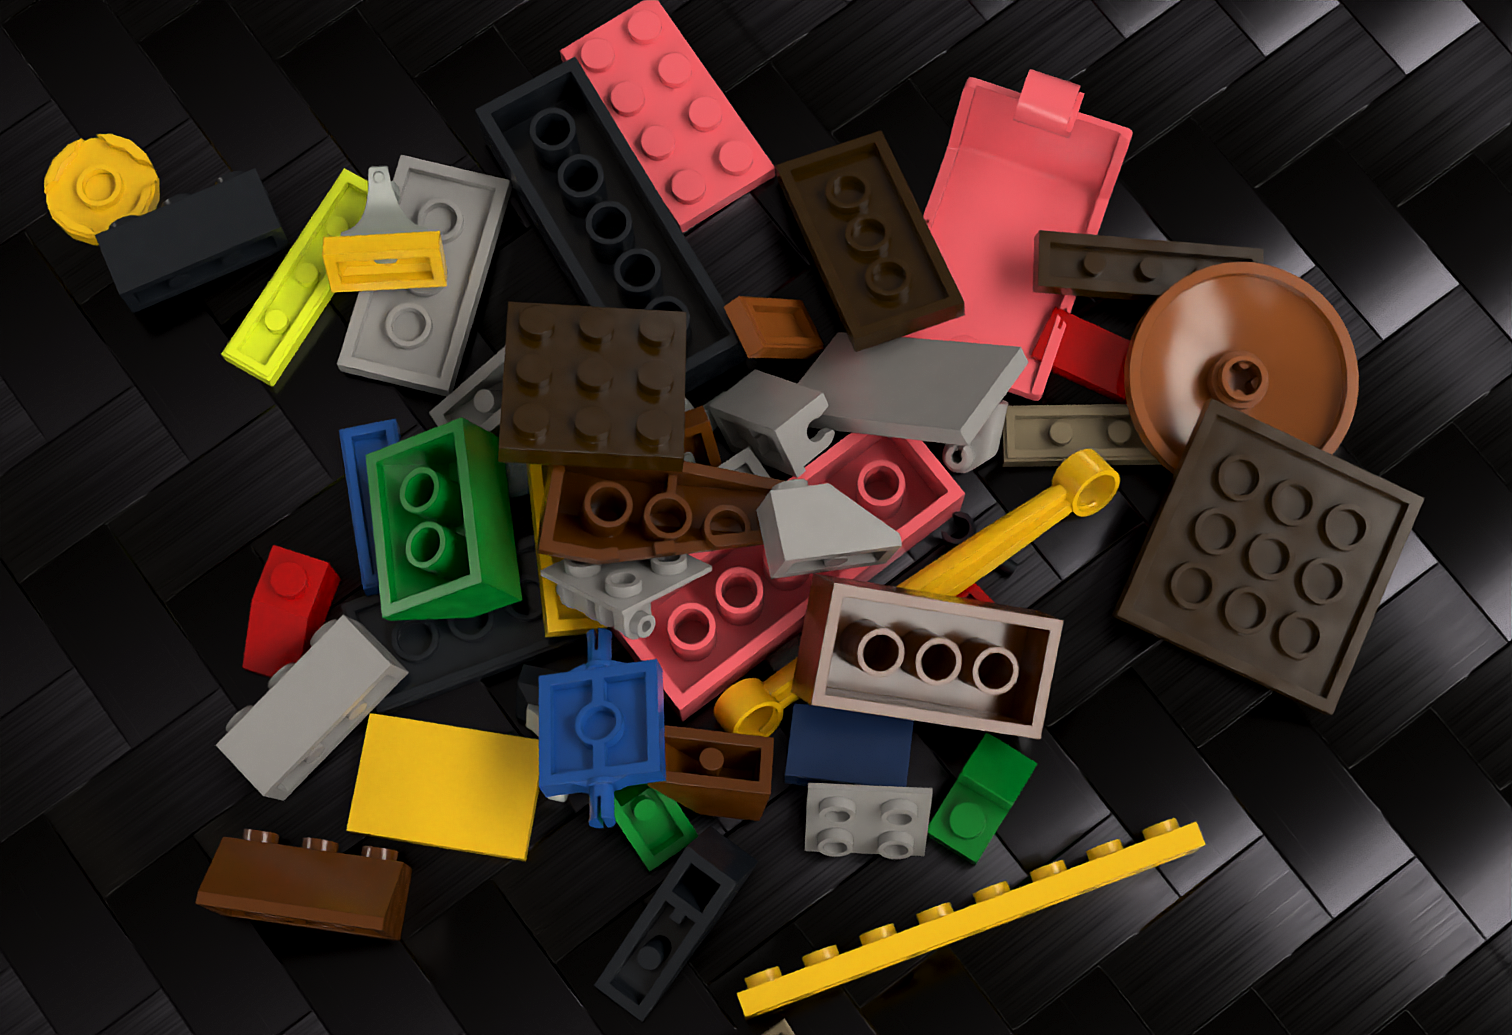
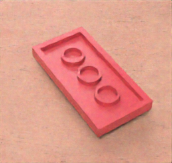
(671, 113)

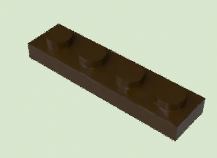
(1122, 265)

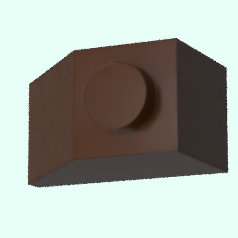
(717, 772)

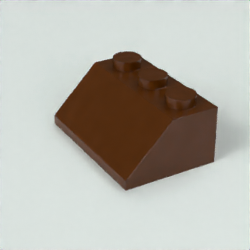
(308, 885)

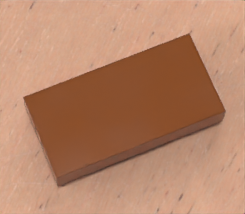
(774, 328)

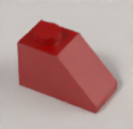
(287, 609)

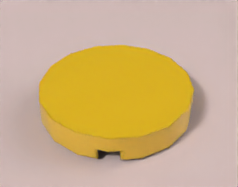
(99, 183)

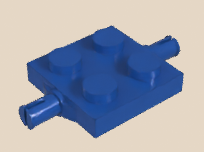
(601, 728)

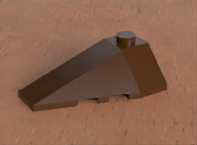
(648, 514)

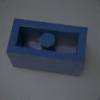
(847, 747)

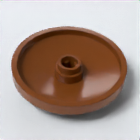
(1248, 342)

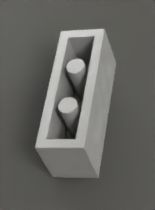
(310, 707)

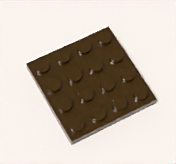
(1268, 557)

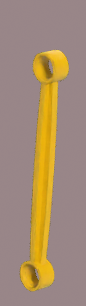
(1079, 486)

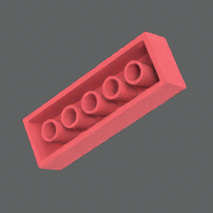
(739, 615)

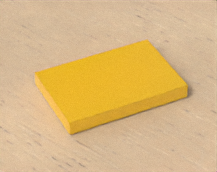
(446, 787)

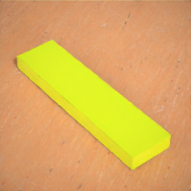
(297, 289)

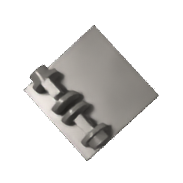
(622, 591)
(867, 820)

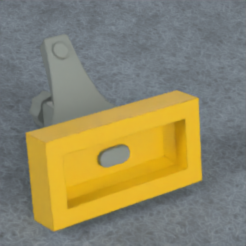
(384, 246)

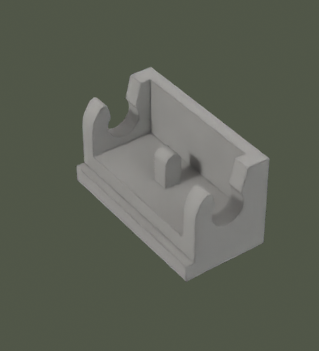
(772, 420)

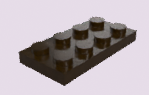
(869, 241)

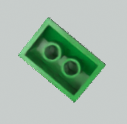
(443, 525)

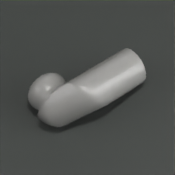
(982, 447)

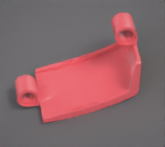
(1006, 174)

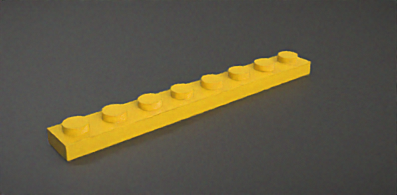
(943, 926)

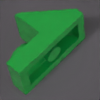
(980, 798)
(652, 823)

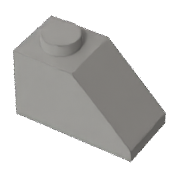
(820, 531)

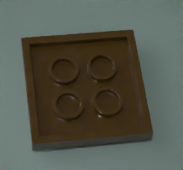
(593, 387)

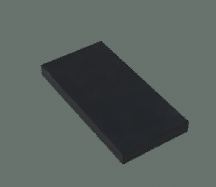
(462, 650)

